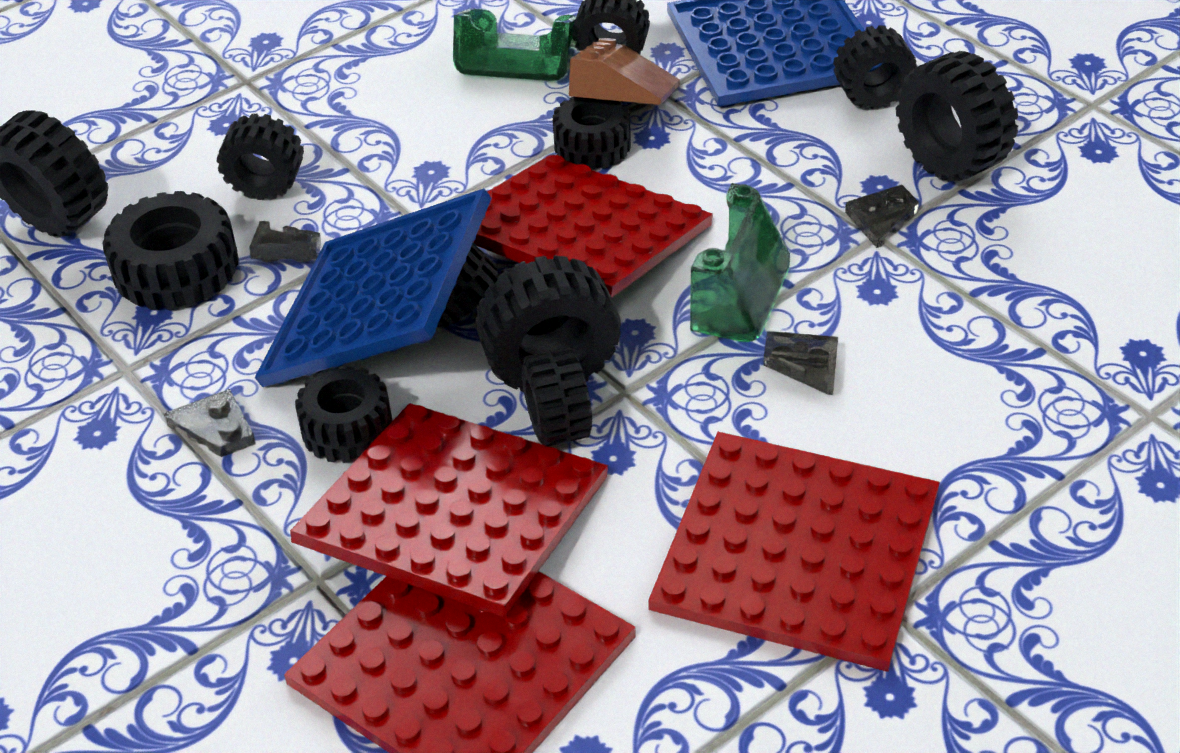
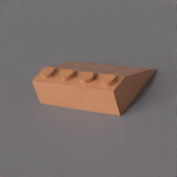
(618, 74)

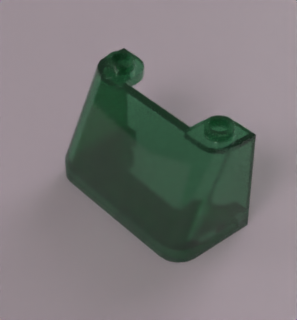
(484, 52)
(739, 285)

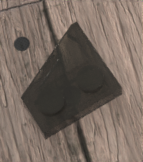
(882, 212)
(290, 244)
(803, 358)
(214, 423)

